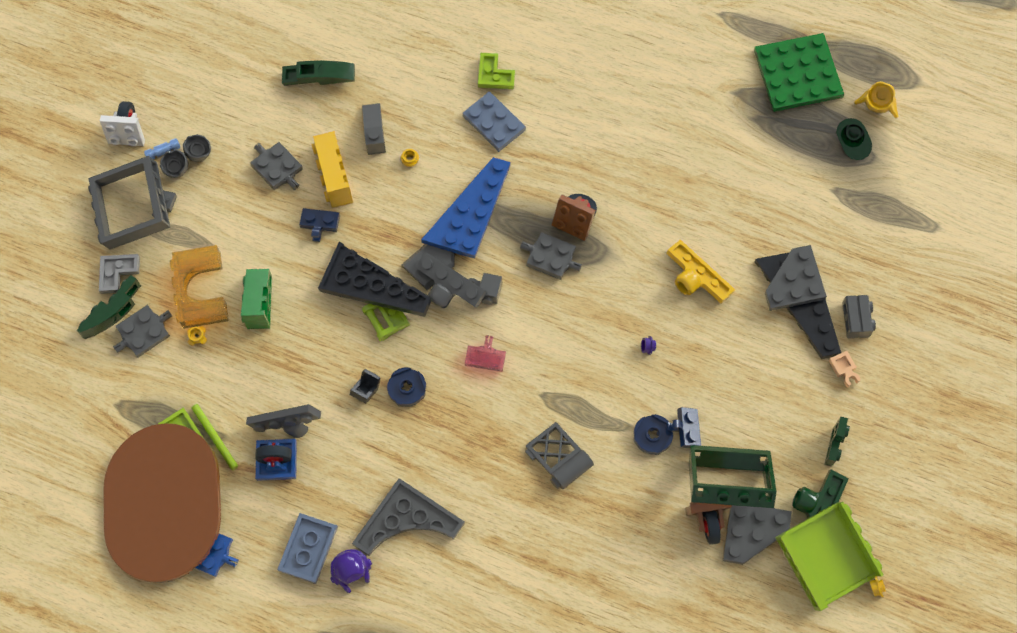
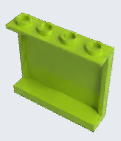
(829, 555)

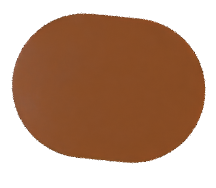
(162, 503)

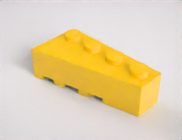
(332, 168)

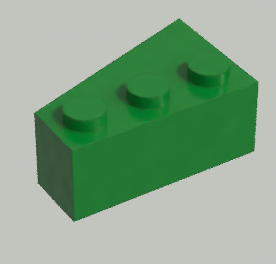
(257, 299)

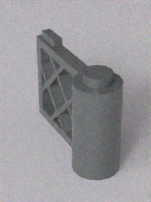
(568, 468)

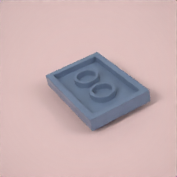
(494, 121)
(307, 548)

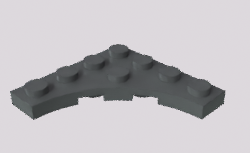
(405, 511)

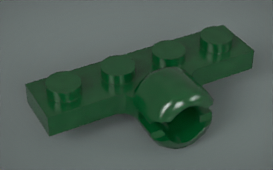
(814, 502)

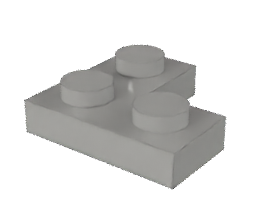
(112, 267)

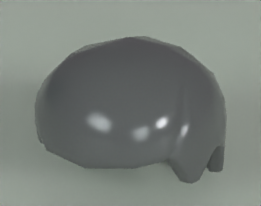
(196, 148)
(174, 163)

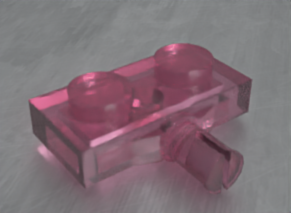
(485, 356)

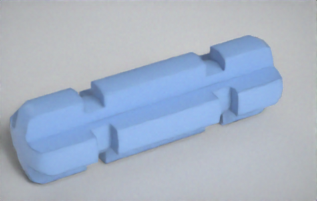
(161, 149)

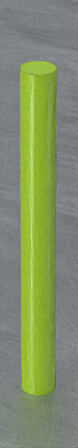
(215, 437)

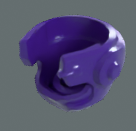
(349, 567)

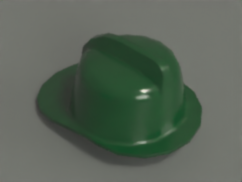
(854, 139)

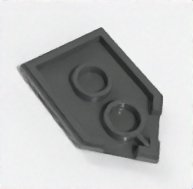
(442, 255)

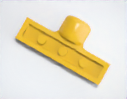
(697, 274)

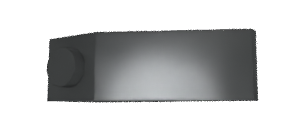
(373, 129)

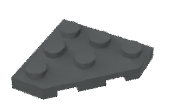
(796, 281)
(752, 531)

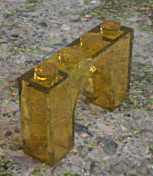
(186, 266)

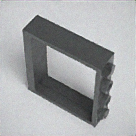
(161, 218)

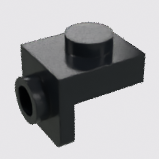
(366, 386)

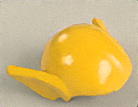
(880, 99)

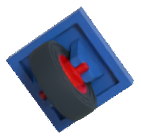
(276, 459)

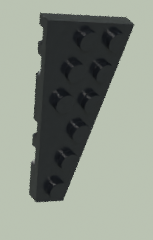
(367, 282)
(811, 317)

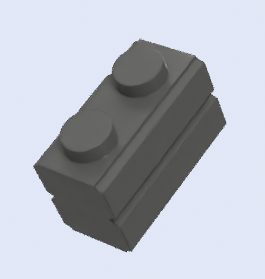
(858, 316)

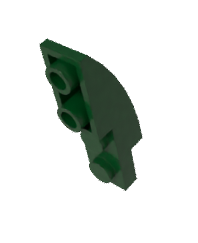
(318, 71)
(106, 315)

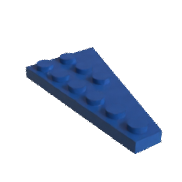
(467, 219)

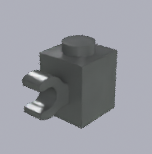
(491, 284)

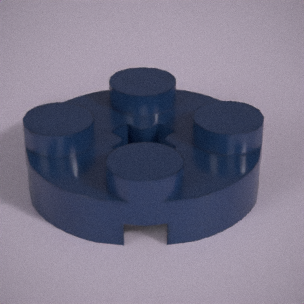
(403, 397)
(643, 440)

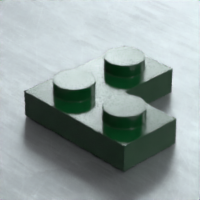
(838, 435)

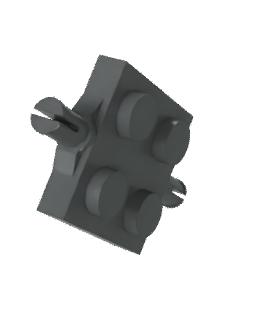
(276, 166)
(551, 256)
(142, 331)

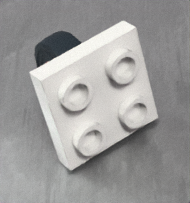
(123, 126)

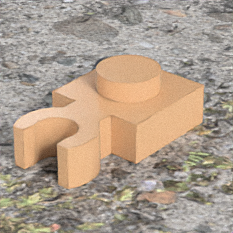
(844, 365)

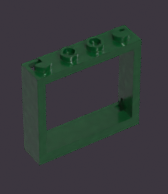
(732, 459)

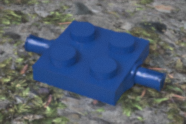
(218, 556)

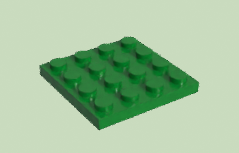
(798, 72)

